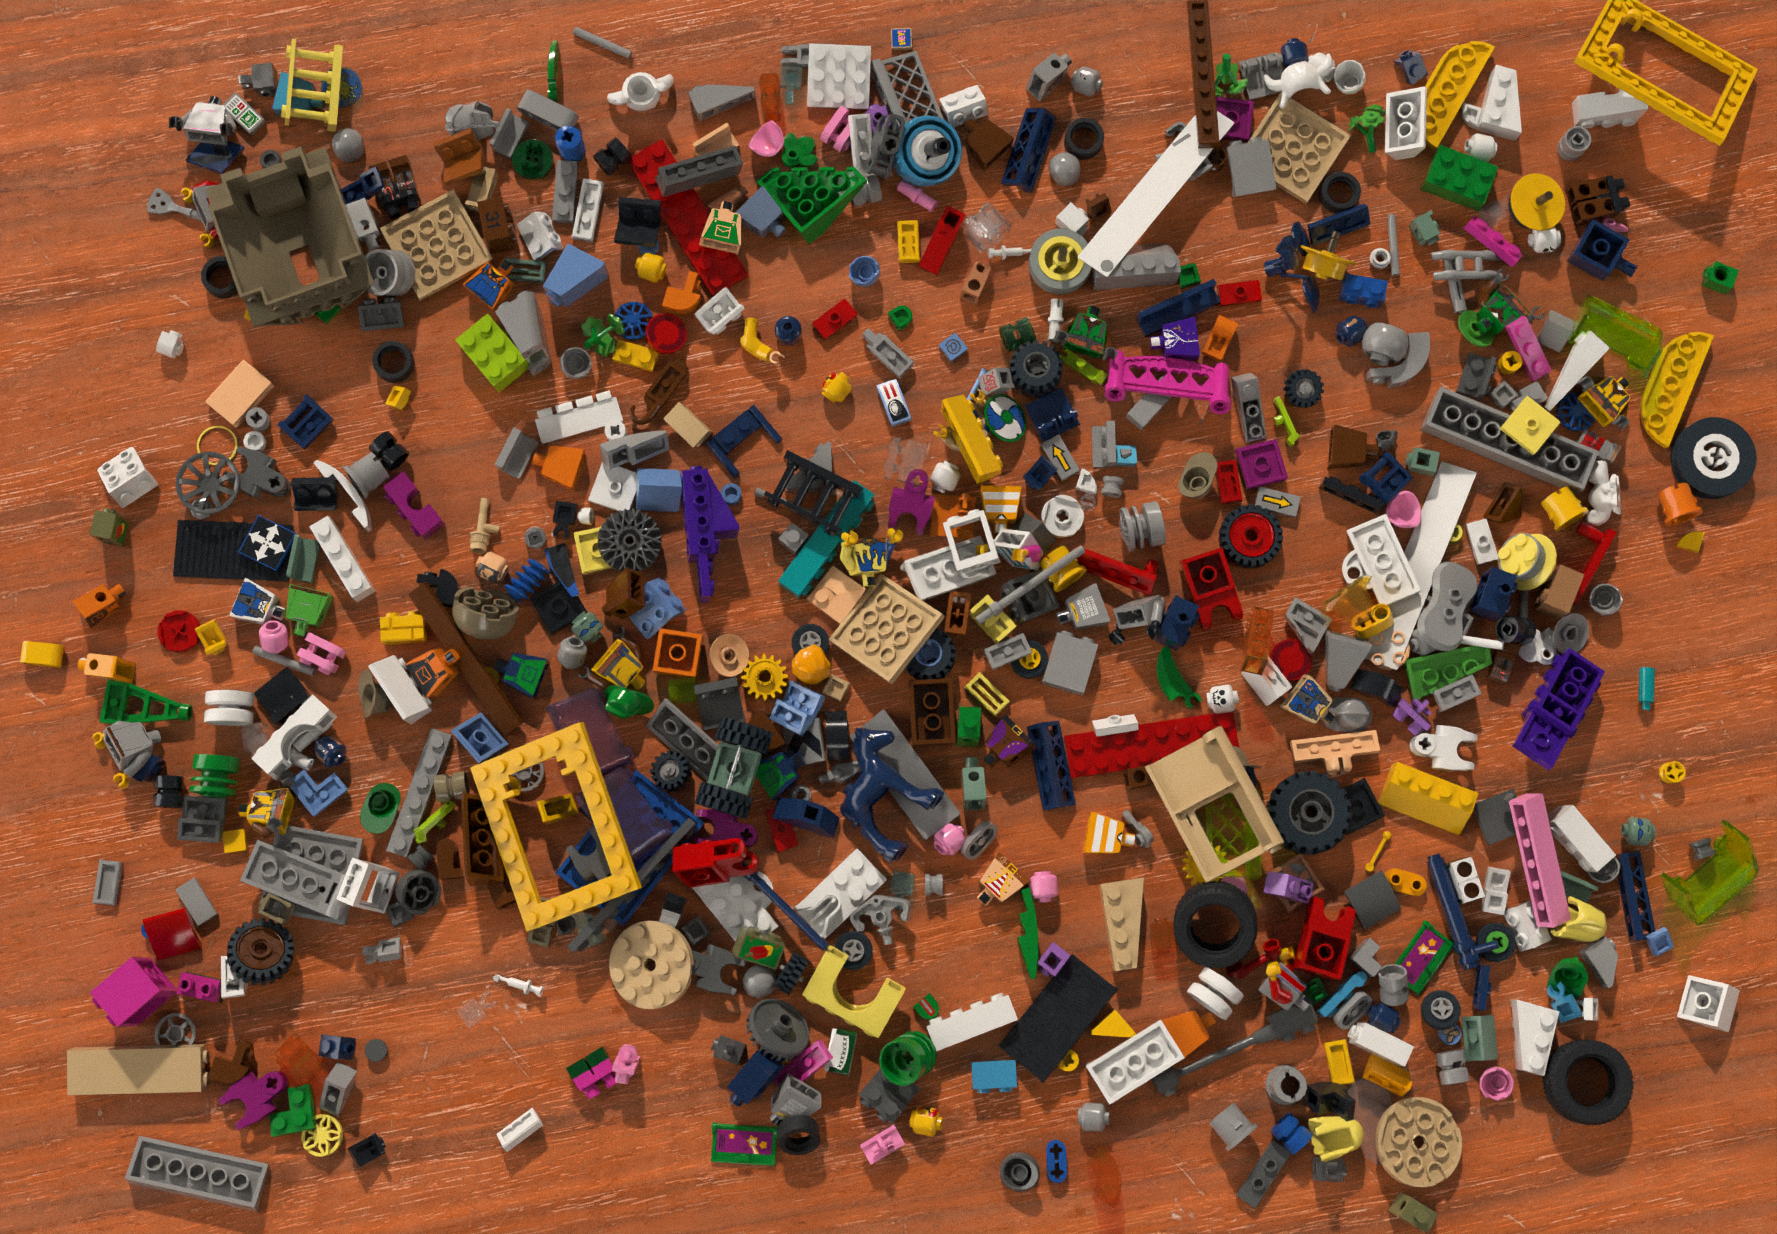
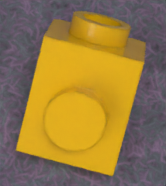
(212, 637)

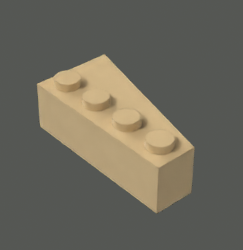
(1122, 919)

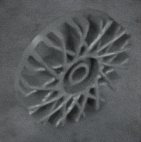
(632, 525)
(778, 1029)

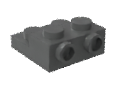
(1031, 604)
(887, 1097)

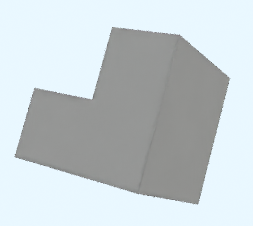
(1555, 331)
(1363, 958)

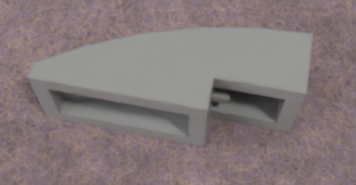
(1147, 409)
(633, 448)

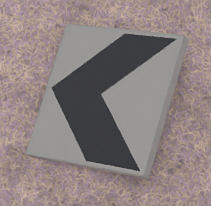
(808, 744)

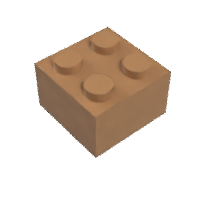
(1558, 592)

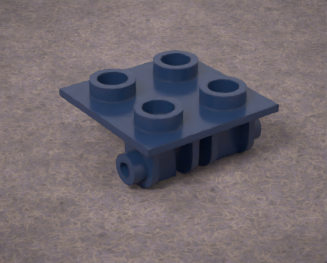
(1052, 414)

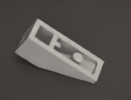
(714, 99)

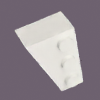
(1501, 105)
(1607, 110)
(1579, 838)
(1533, 1035)

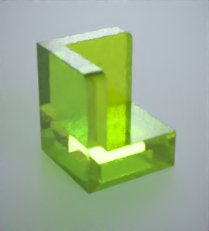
(682, 690)

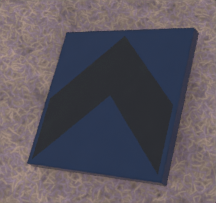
(215, 156)

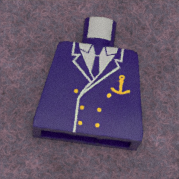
(1178, 340)

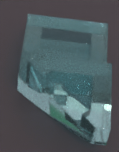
(582, 920)

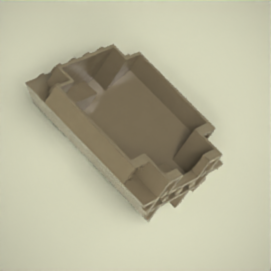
(281, 211)

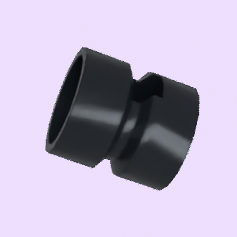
(612, 156)
(386, 447)
(1515, 630)
(168, 791)

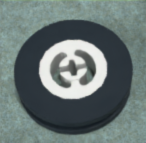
(1735, 455)

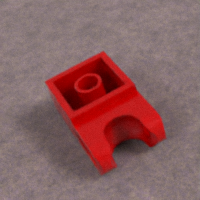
(1214, 592)
(712, 862)
(1324, 935)

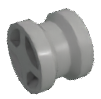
(259, 424)
(1112, 486)
(933, 884)

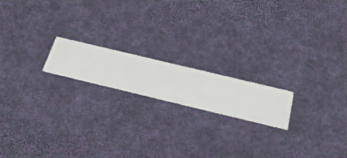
(1149, 198)
(1424, 555)

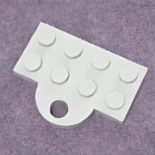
(1382, 557)
(738, 905)

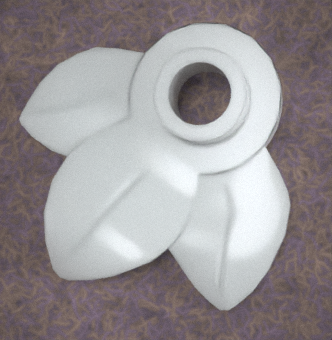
(1534, 650)

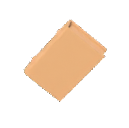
(239, 393)

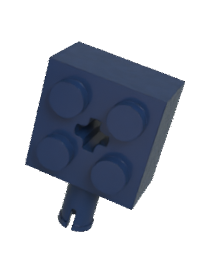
(1609, 256)
(1493, 594)
(1175, 624)
(754, 1078)

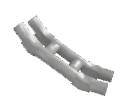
(1459, 273)

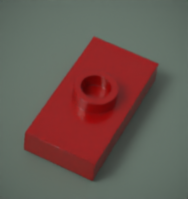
(1239, 293)
(834, 319)
(1228, 482)
(782, 832)

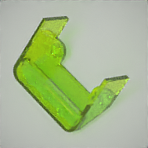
(1621, 332)
(1717, 879)

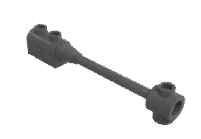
(1281, 1025)

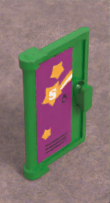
(1419, 955)
(735, 1142)

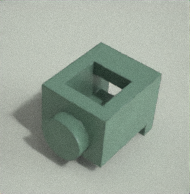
(1425, 229)
(1429, 460)

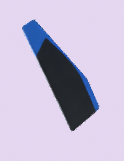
(561, 566)

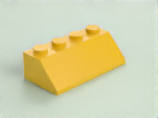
(970, 438)
(1427, 798)

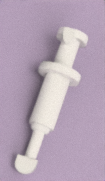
(1005, 252)
(526, 986)

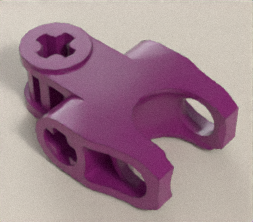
(912, 500)
(726, 827)
(256, 1095)

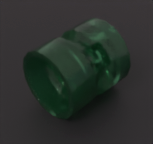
(1023, 330)

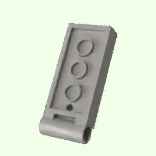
(295, 879)

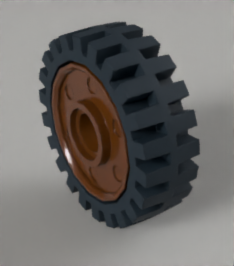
(260, 967)

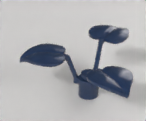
(1288, 249)

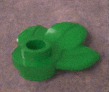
(800, 149)

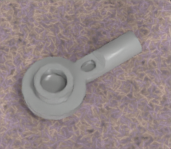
(1143, 835)

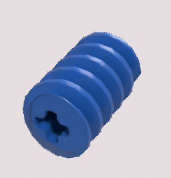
(570, 143)
(526, 580)

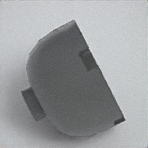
(418, 891)

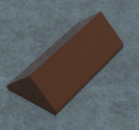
(481, 855)

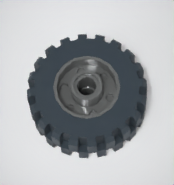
(1328, 808)

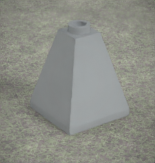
(1342, 658)

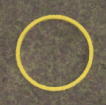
(213, 427)

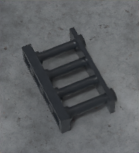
(812, 473)

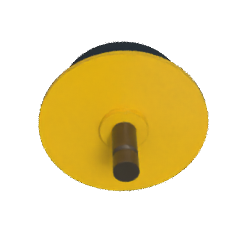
(1536, 202)

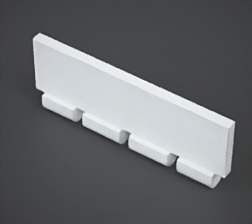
(575, 421)

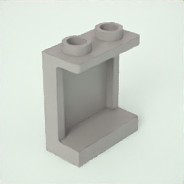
(1250, 167)
(1070, 663)

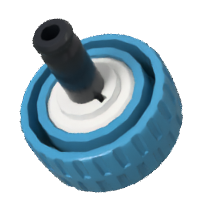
(928, 151)

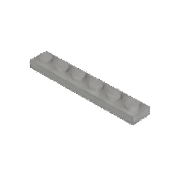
(419, 792)

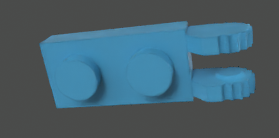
(1342, 993)

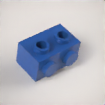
(1363, 290)

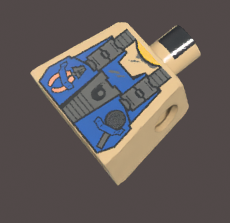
(1309, 702)

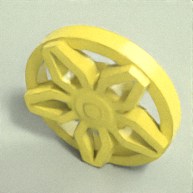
(323, 1135)

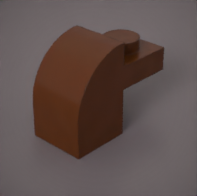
(230, 1071)

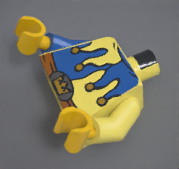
(867, 555)

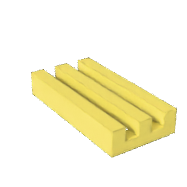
(974, 682)

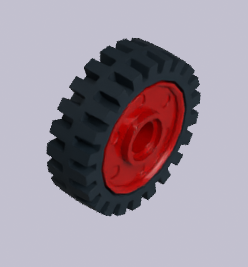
(1260, 523)

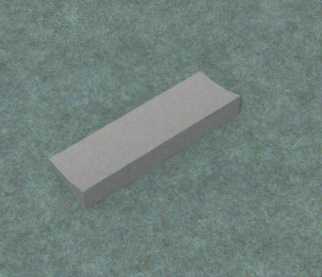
(913, 770)
(197, 1173)

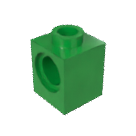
(1727, 274)

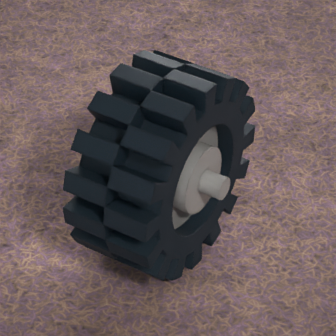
(1303, 388)
(671, 771)
(791, 973)

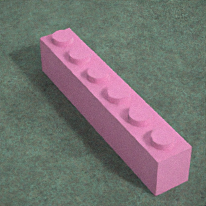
(1539, 860)

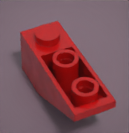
(942, 240)

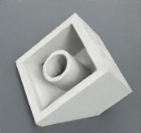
(1708, 1003)

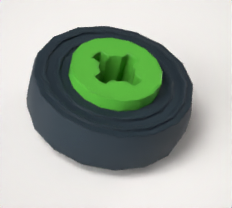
(1493, 932)

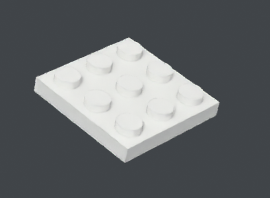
(838, 76)

